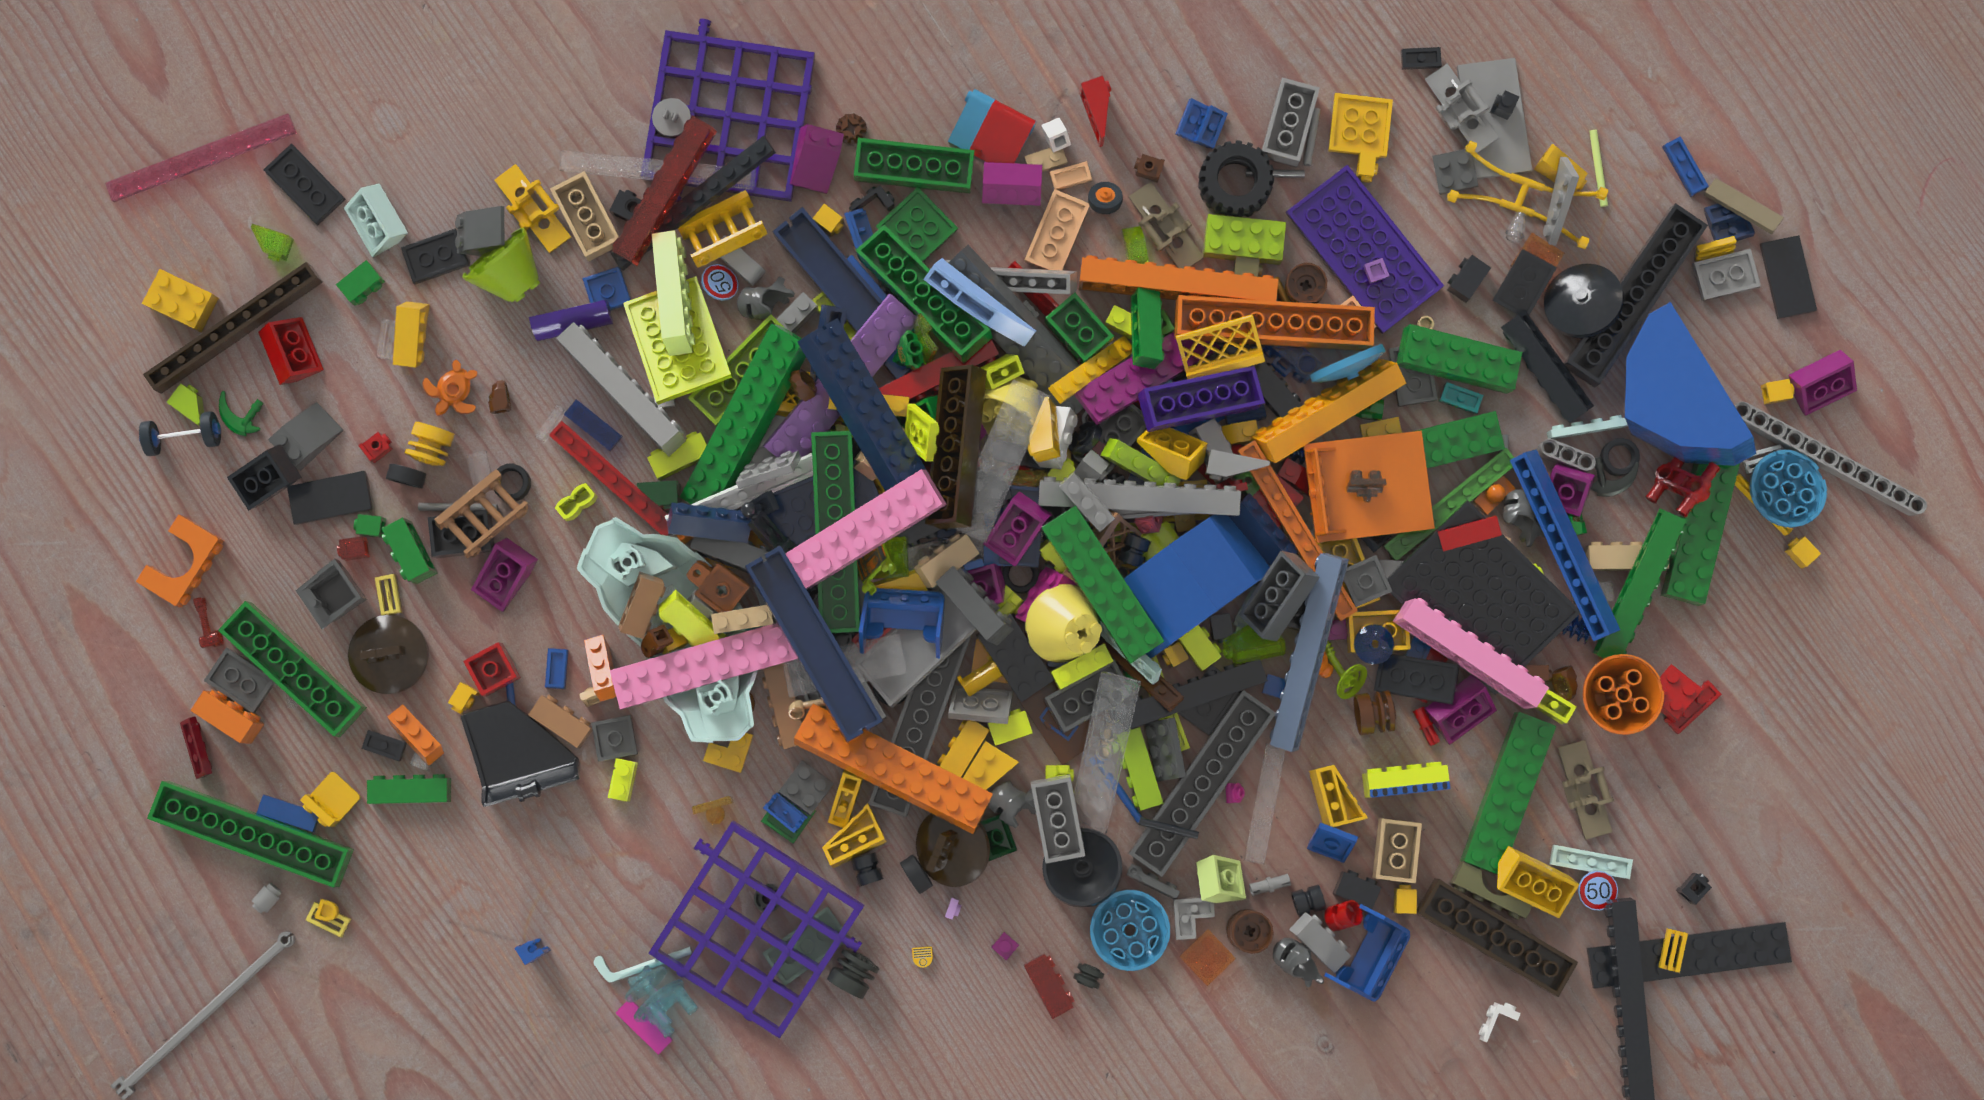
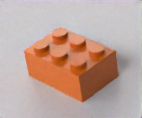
(227, 716)

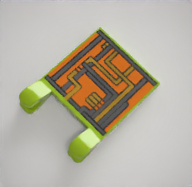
(871, 564)

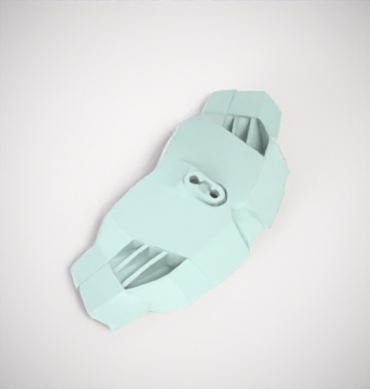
(612, 566)

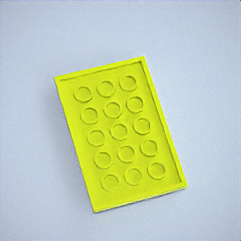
(682, 373)

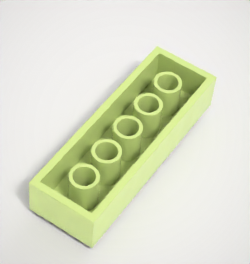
(672, 293)

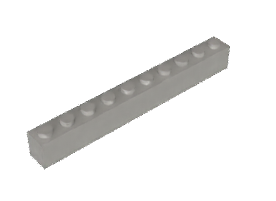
(1149, 496)

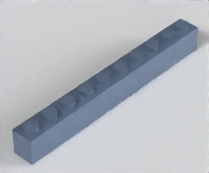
(1308, 652)

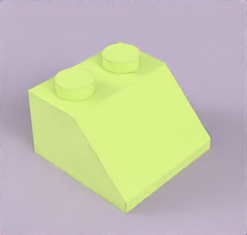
(1220, 879)

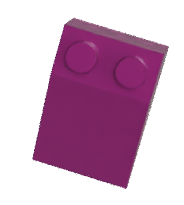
(816, 158)
(1017, 528)
(504, 573)

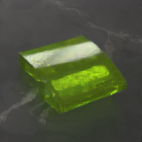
(923, 330)
(898, 555)

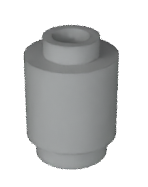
(266, 898)

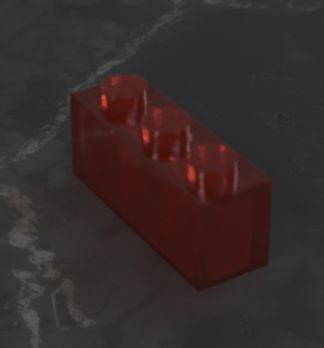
(1049, 985)

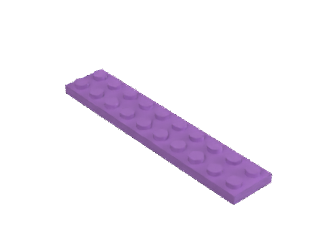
(874, 344)

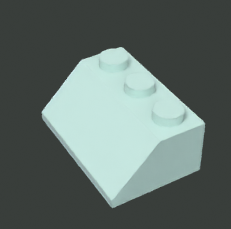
(375, 219)

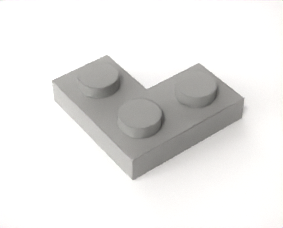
(1185, 913)

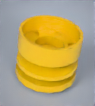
(429, 444)

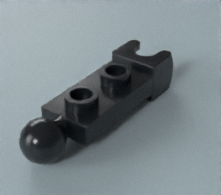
(765, 528)

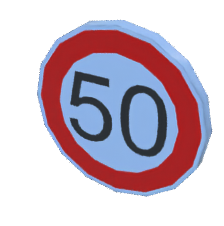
(719, 282)
(1596, 889)

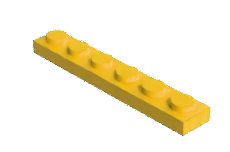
(1091, 369)

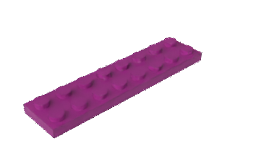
(1124, 382)

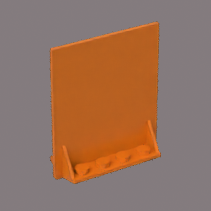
(1398, 509)

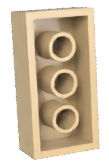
(585, 215)

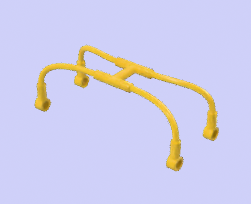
(1582, 242)

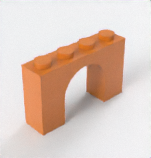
(204, 547)

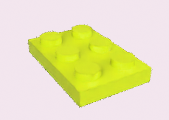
(921, 432)

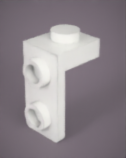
(1492, 1014)

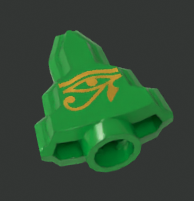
(909, 351)

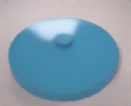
(1349, 366)

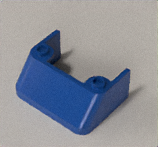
(903, 611)
(1375, 957)

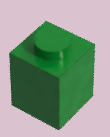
(369, 525)

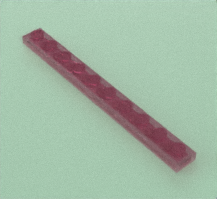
(200, 157)

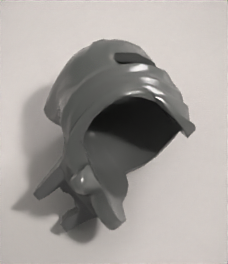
(760, 301)
(1520, 513)
(1010, 801)
(1296, 960)

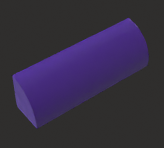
(554, 323)

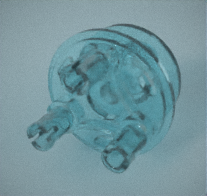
(660, 1000)

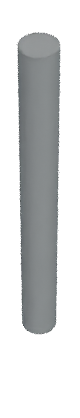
(443, 506)

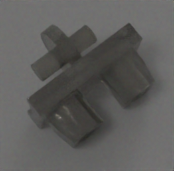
(1366, 487)

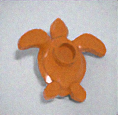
(452, 390)

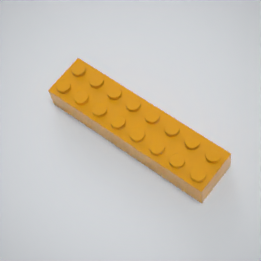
(1328, 409)

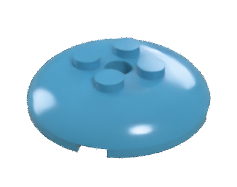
(1804, 483)
(1150, 934)

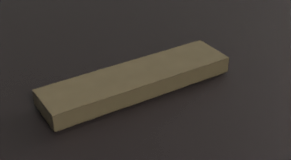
(1743, 206)

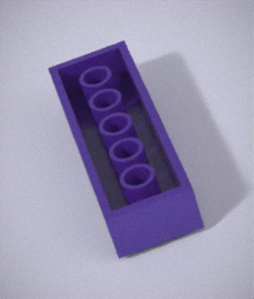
(1201, 398)

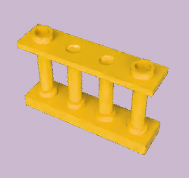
(714, 215)

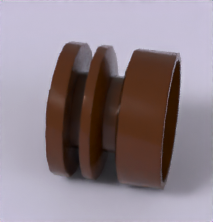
(1310, 274)
(1378, 712)
(1260, 935)

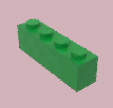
(1146, 328)
(409, 790)

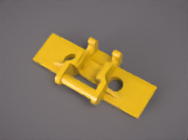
(528, 212)

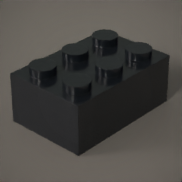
(264, 477)
(446, 544)

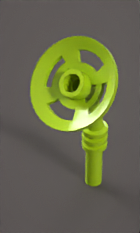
(1347, 678)

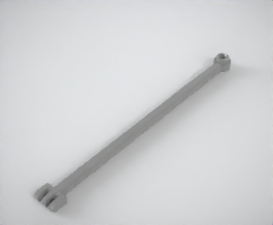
(126, 1084)

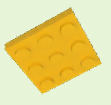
(1360, 124)

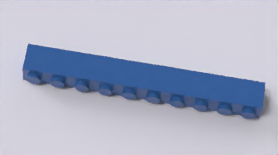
(1565, 545)

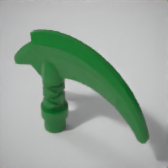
(239, 425)

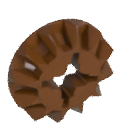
(855, 120)

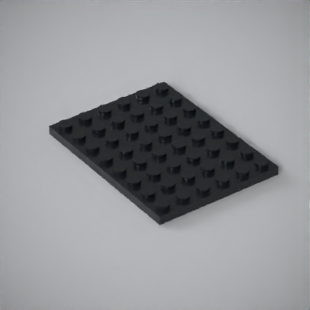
(1486, 591)

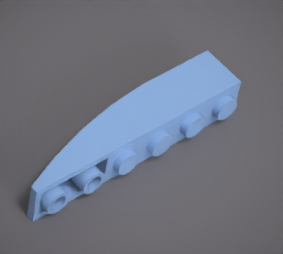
(978, 302)

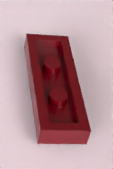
(196, 747)

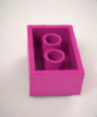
(1047, 579)

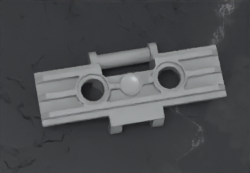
(1456, 110)

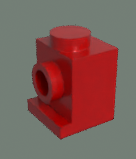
(383, 449)

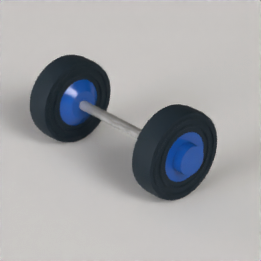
(151, 439)

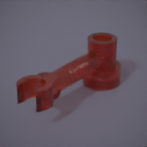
(209, 638)

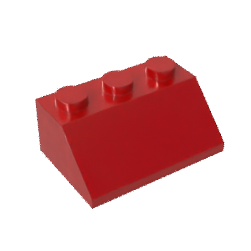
(290, 350)

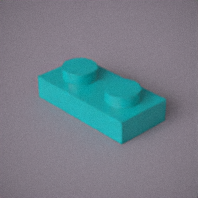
(1461, 398)

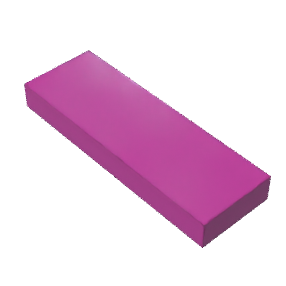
(645, 1030)

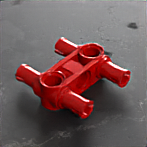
(1692, 487)

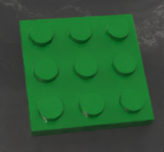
(919, 224)

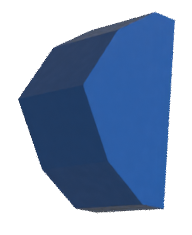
(1678, 399)
(1196, 577)

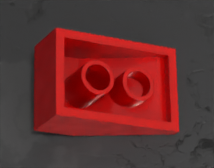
(1095, 98)

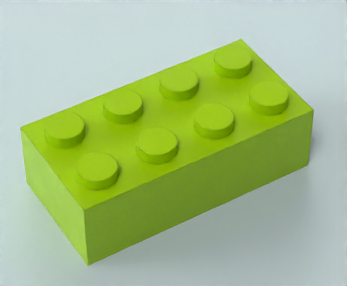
(1244, 237)

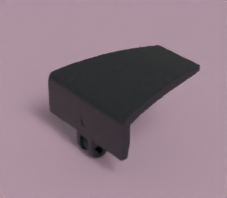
(515, 754)

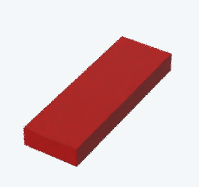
(1469, 533)
(1701, 703)

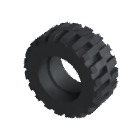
(1236, 154)

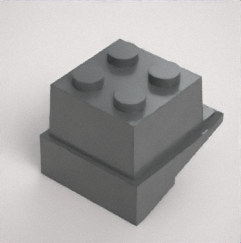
(330, 593)

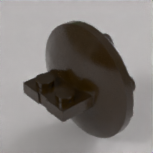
(388, 654)
(951, 853)

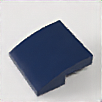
(1726, 223)

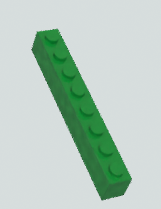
(1642, 581)

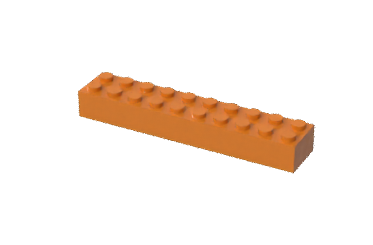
(1127, 276)
(1280, 322)
(895, 770)

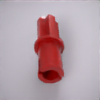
(1426, 726)

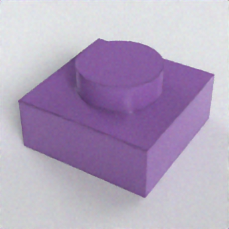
(1376, 270)

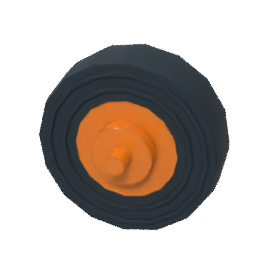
(1105, 198)

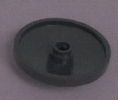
(1583, 300)
(1089, 878)

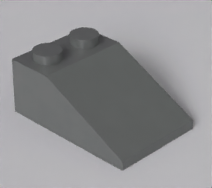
(480, 231)
(306, 435)

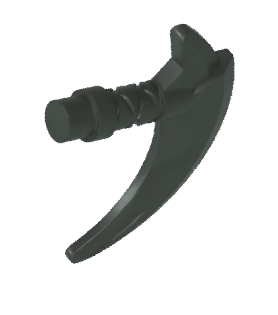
(1609, 488)

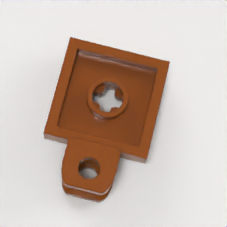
(709, 581)

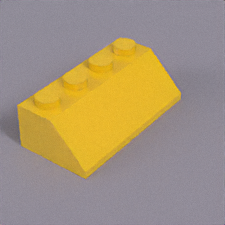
(1535, 882)

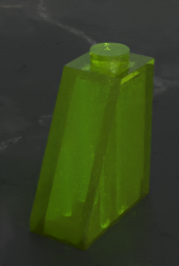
(1248, 646)

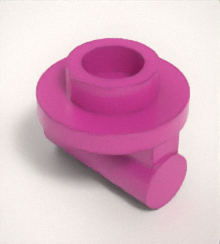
(1234, 793)

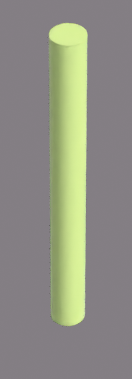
(1598, 164)

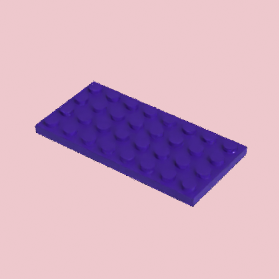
(1353, 230)

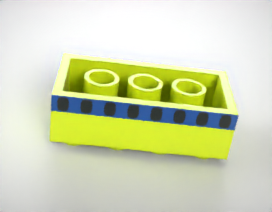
(1405, 781)

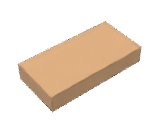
(1070, 176)

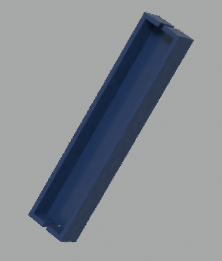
(832, 274)
(861, 404)
(813, 644)

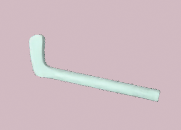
(611, 977)

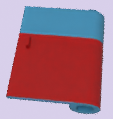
(991, 129)

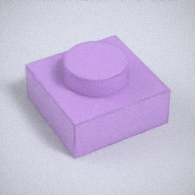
(953, 909)

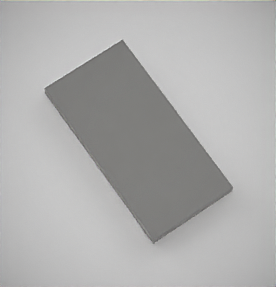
(1512, 148)
(921, 655)

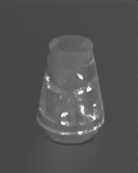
(1516, 228)

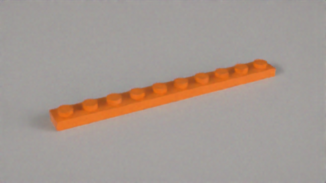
(1292, 521)

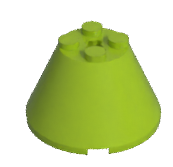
(506, 270)

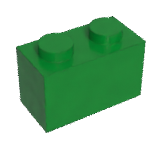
(360, 283)

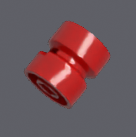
(1343, 915)

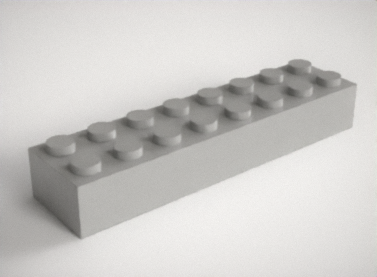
(622, 388)

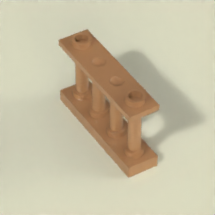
(478, 494)

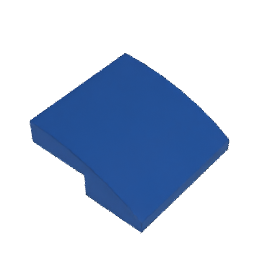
(1201, 123)

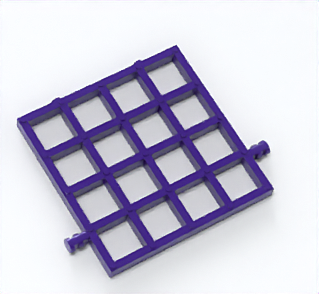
(728, 115)
(756, 928)

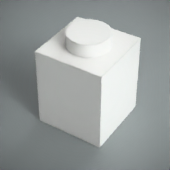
(1056, 135)

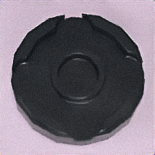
(1085, 439)

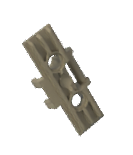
(1169, 222)
(1579, 790)

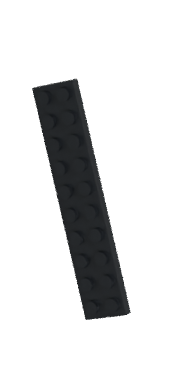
(1703, 953)

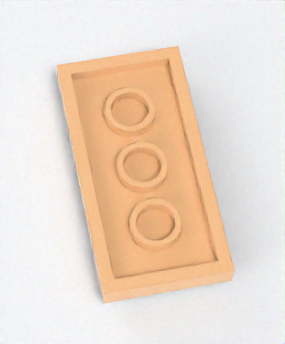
(1057, 231)

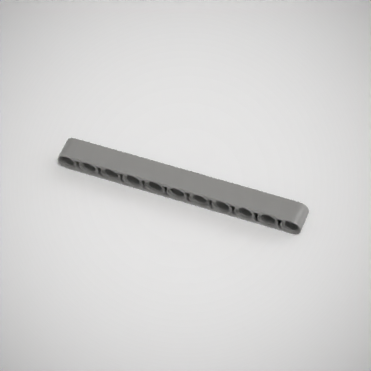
(1836, 461)

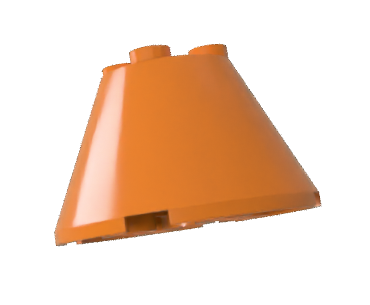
(1623, 694)

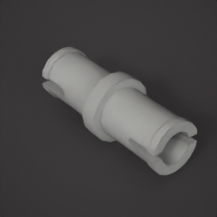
(1269, 884)

